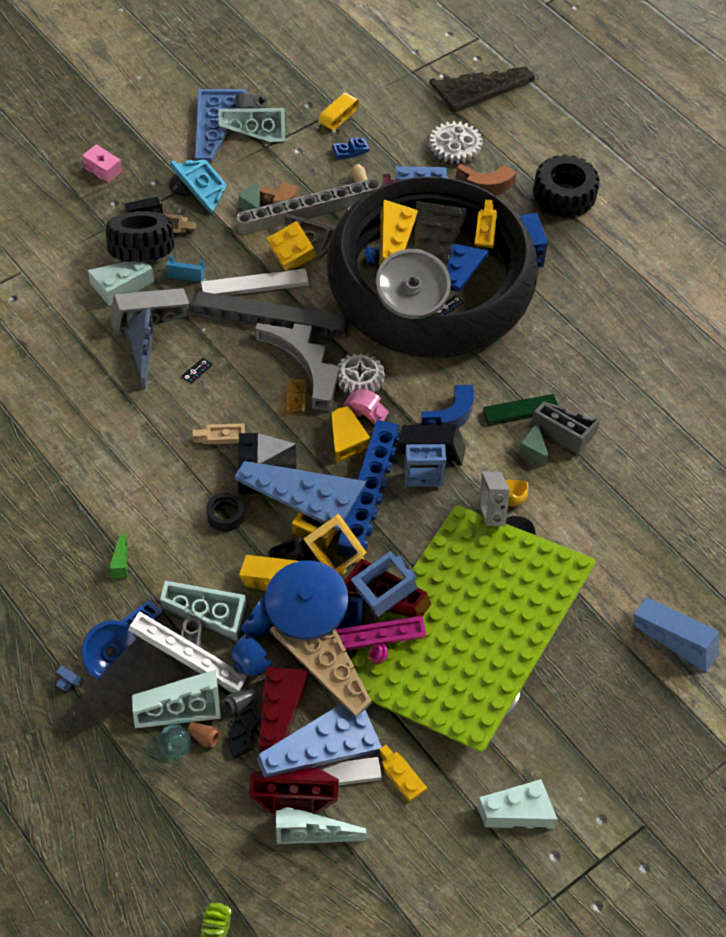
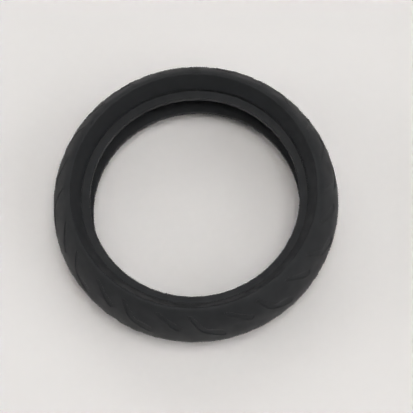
(436, 334)

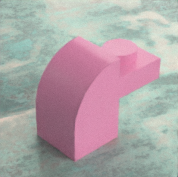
(366, 403)

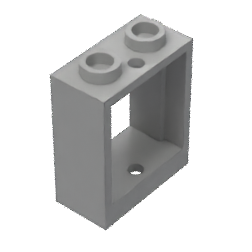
(493, 495)

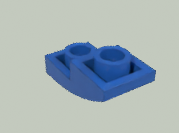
(353, 148)

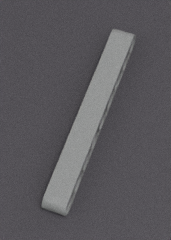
(304, 206)

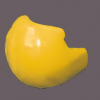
(517, 492)

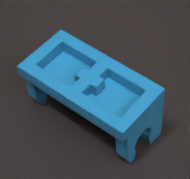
(185, 271)

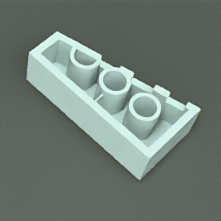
(178, 702)

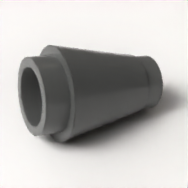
(238, 701)

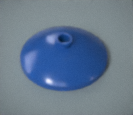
(99, 639)

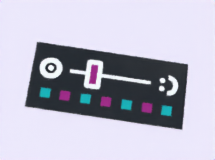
(450, 305)
(196, 370)

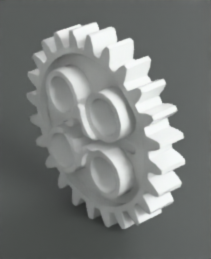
(455, 142)

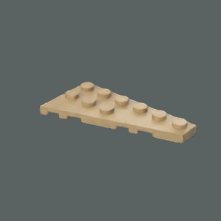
(331, 666)

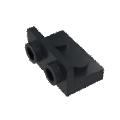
(150, 204)

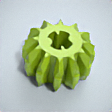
(216, 920)

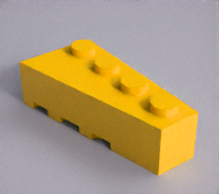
(395, 228)

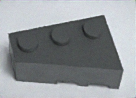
(564, 427)

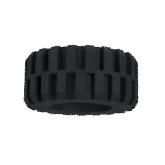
(568, 171)
(139, 236)

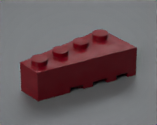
(411, 606)
(280, 703)

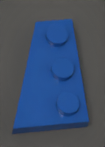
(462, 264)

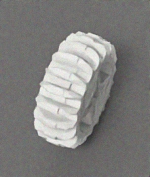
(371, 373)

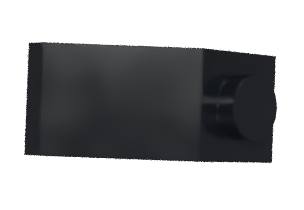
(293, 549)

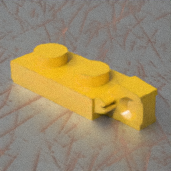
(486, 226)
(401, 774)

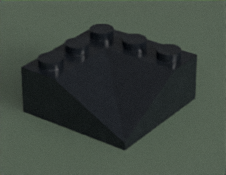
(264, 450)

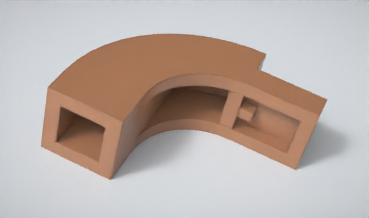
(495, 183)

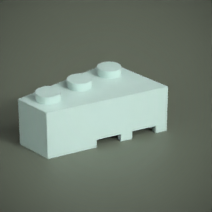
(120, 278)
(519, 807)

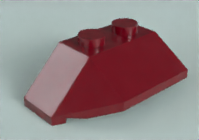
(303, 790)

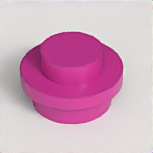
(378, 653)

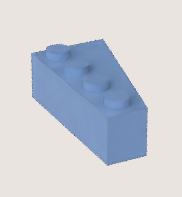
(679, 633)

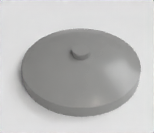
(413, 283)

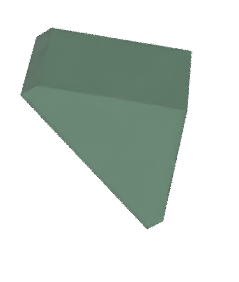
(250, 197)
(534, 447)

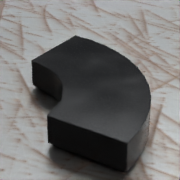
(242, 731)

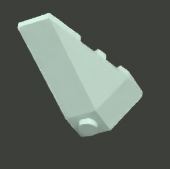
(256, 122)
(304, 827)

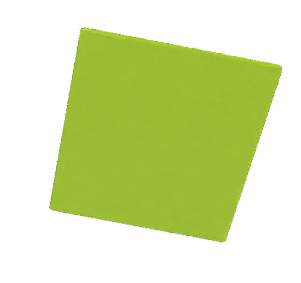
(488, 623)

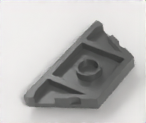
(317, 233)

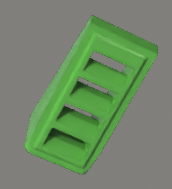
(118, 564)

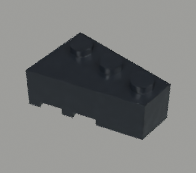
(435, 434)

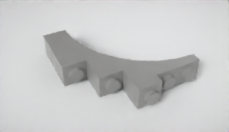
(311, 356)

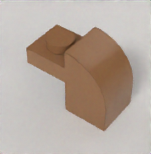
(285, 192)

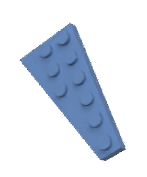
(208, 132)
(307, 492)
(323, 741)

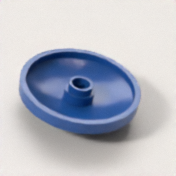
(306, 600)

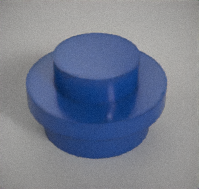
(370, 254)

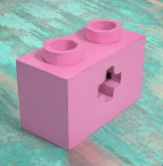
(102, 163)

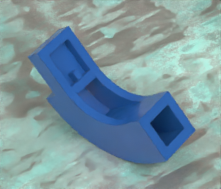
(457, 413)

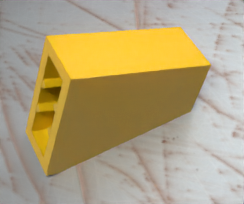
(347, 434)

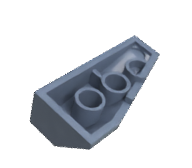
(140, 337)

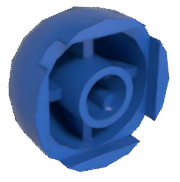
(258, 622)
(249, 657)

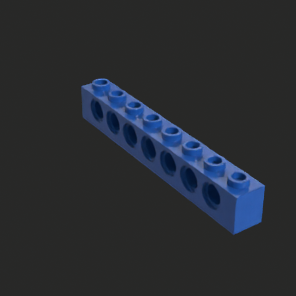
(382, 432)

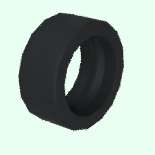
(225, 524)

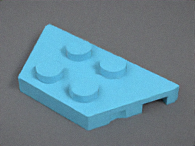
(201, 181)

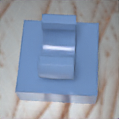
(68, 678)

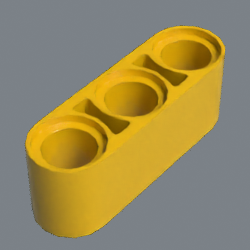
(338, 111)

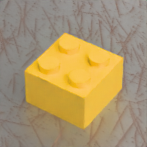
(291, 247)

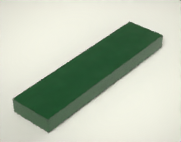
(516, 409)

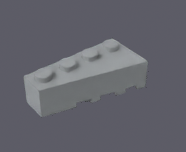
(164, 306)

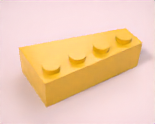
(259, 570)

